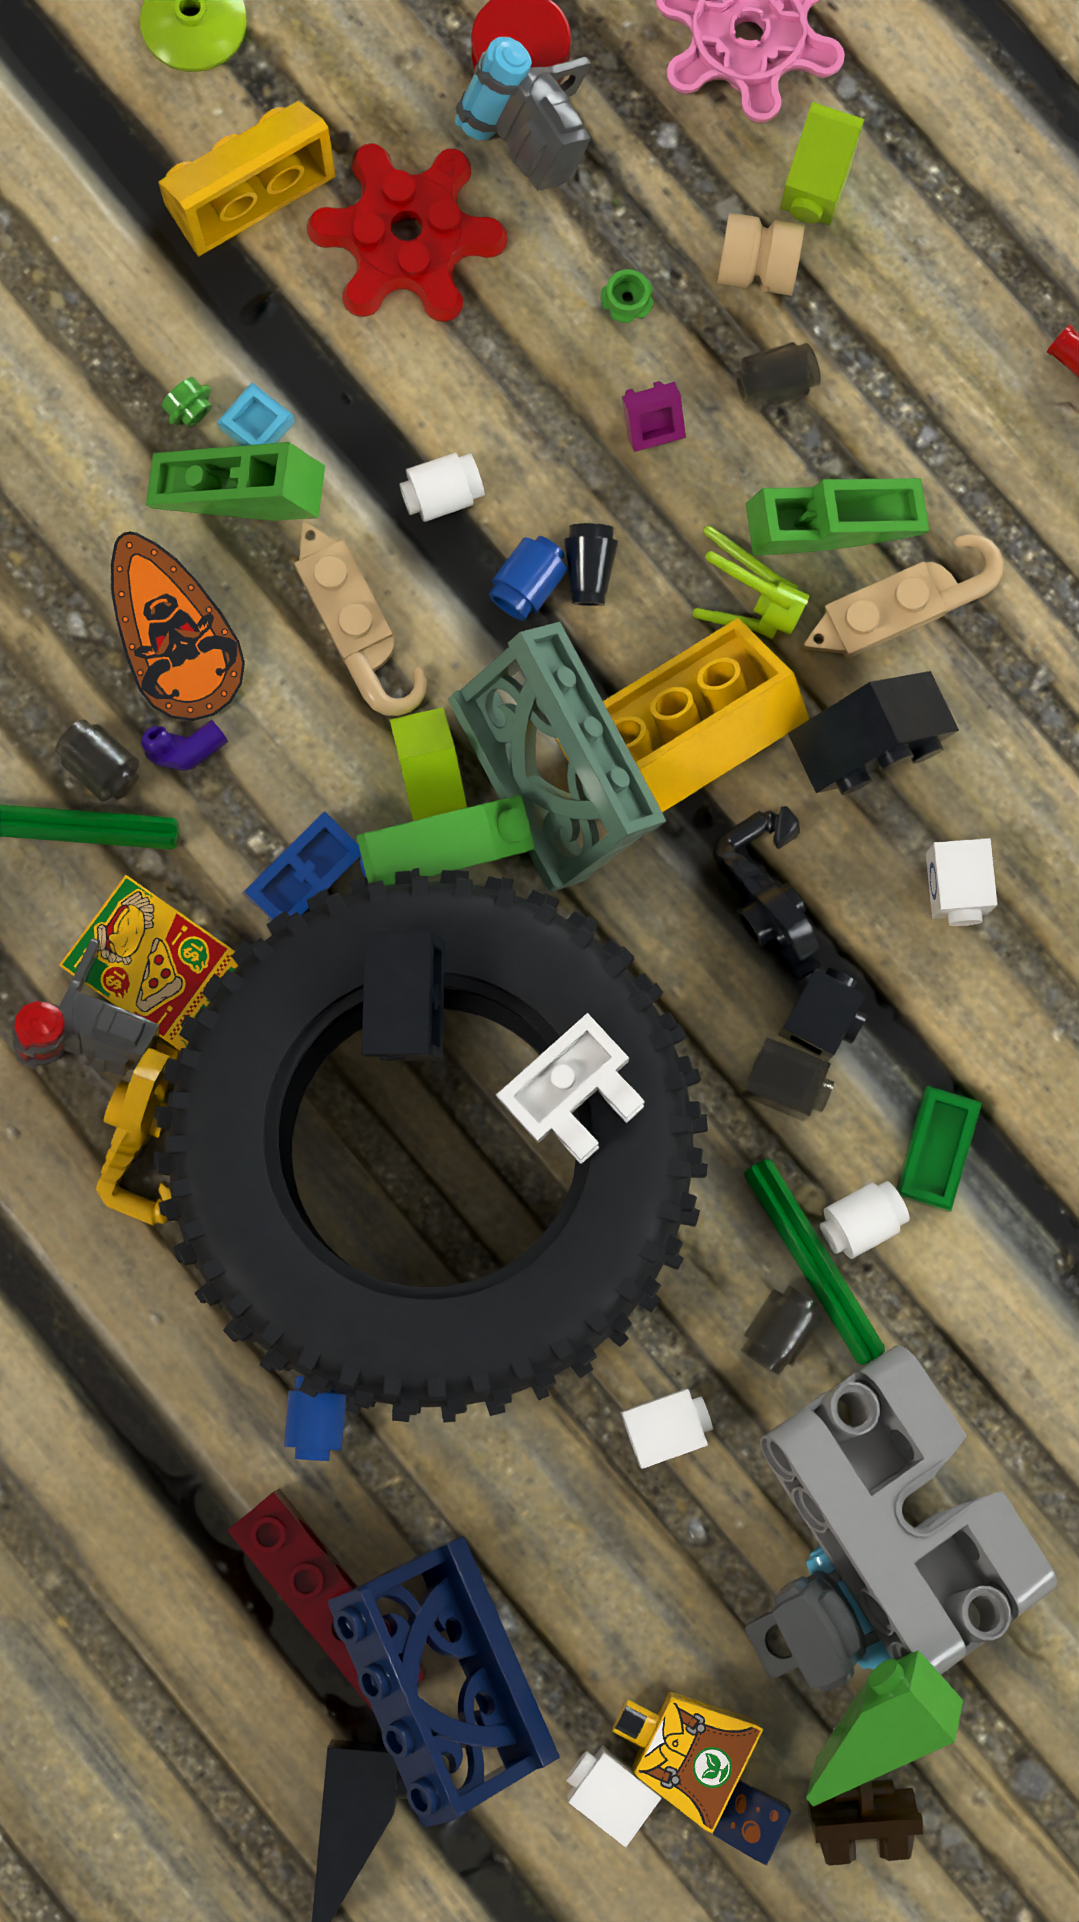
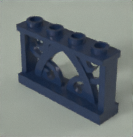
(389, 1679)

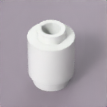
(442, 486)
(864, 1219)

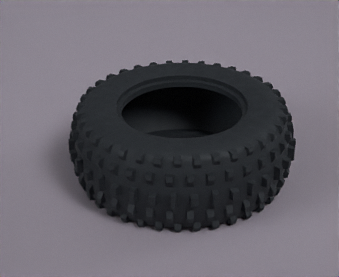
(235, 1172)

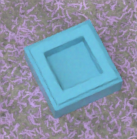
(255, 418)

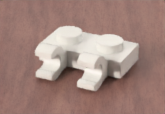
(564, 1079)

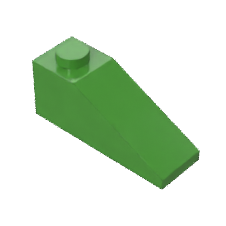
(238, 482)
(447, 840)
(893, 1720)

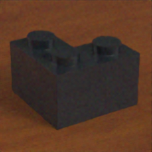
(874, 728)

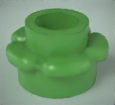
(628, 282)
(187, 403)

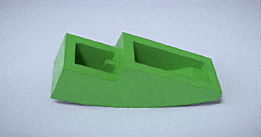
(835, 515)

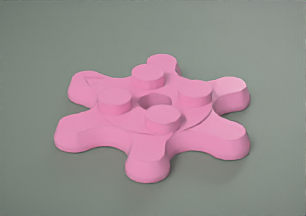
(748, 65)

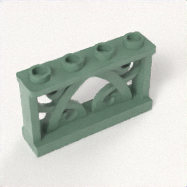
(600, 771)

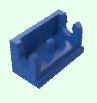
(304, 869)

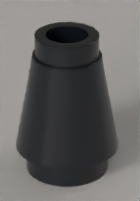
(590, 561)

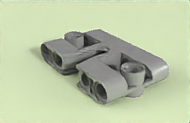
(852, 1495)

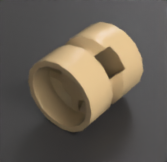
(760, 254)

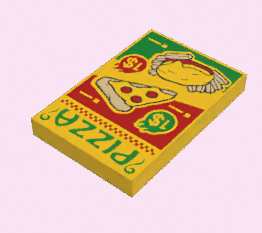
(150, 959)

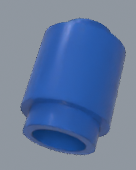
(528, 577)
(314, 1423)

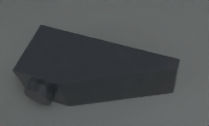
(356, 1809)

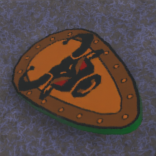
(172, 632)

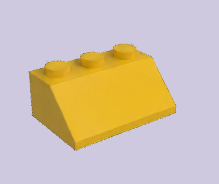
(249, 176)

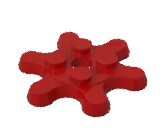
(413, 265)

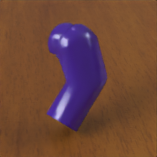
(179, 751)

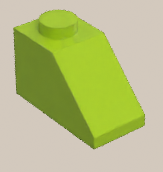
(821, 164)

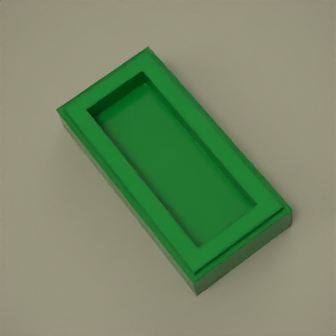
(938, 1149)

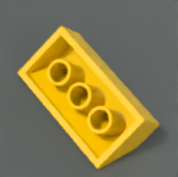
(706, 712)

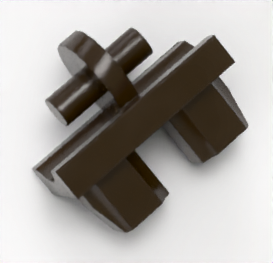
(867, 1813)

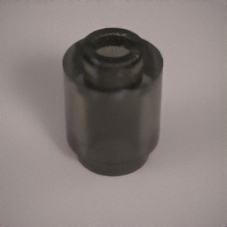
(778, 375)
(98, 760)
(781, 1329)

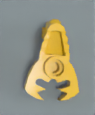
(133, 1114)

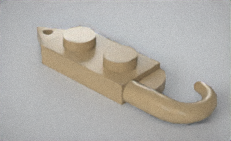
(902, 602)
(353, 619)

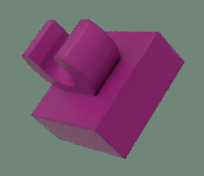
(653, 416)

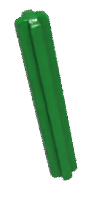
(89, 827)
(814, 1261)

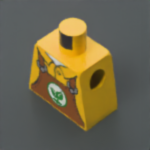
(690, 1752)

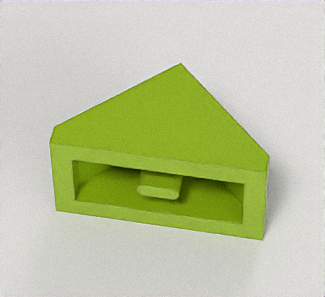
(428, 763)

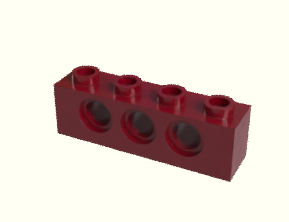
(300, 1572)

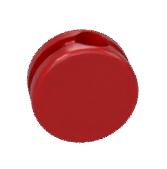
(533, 23)

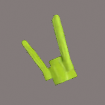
(779, 598)

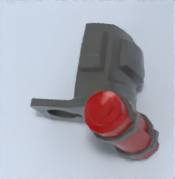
(82, 1026)

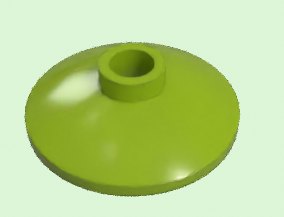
(197, 40)

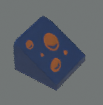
(752, 1822)

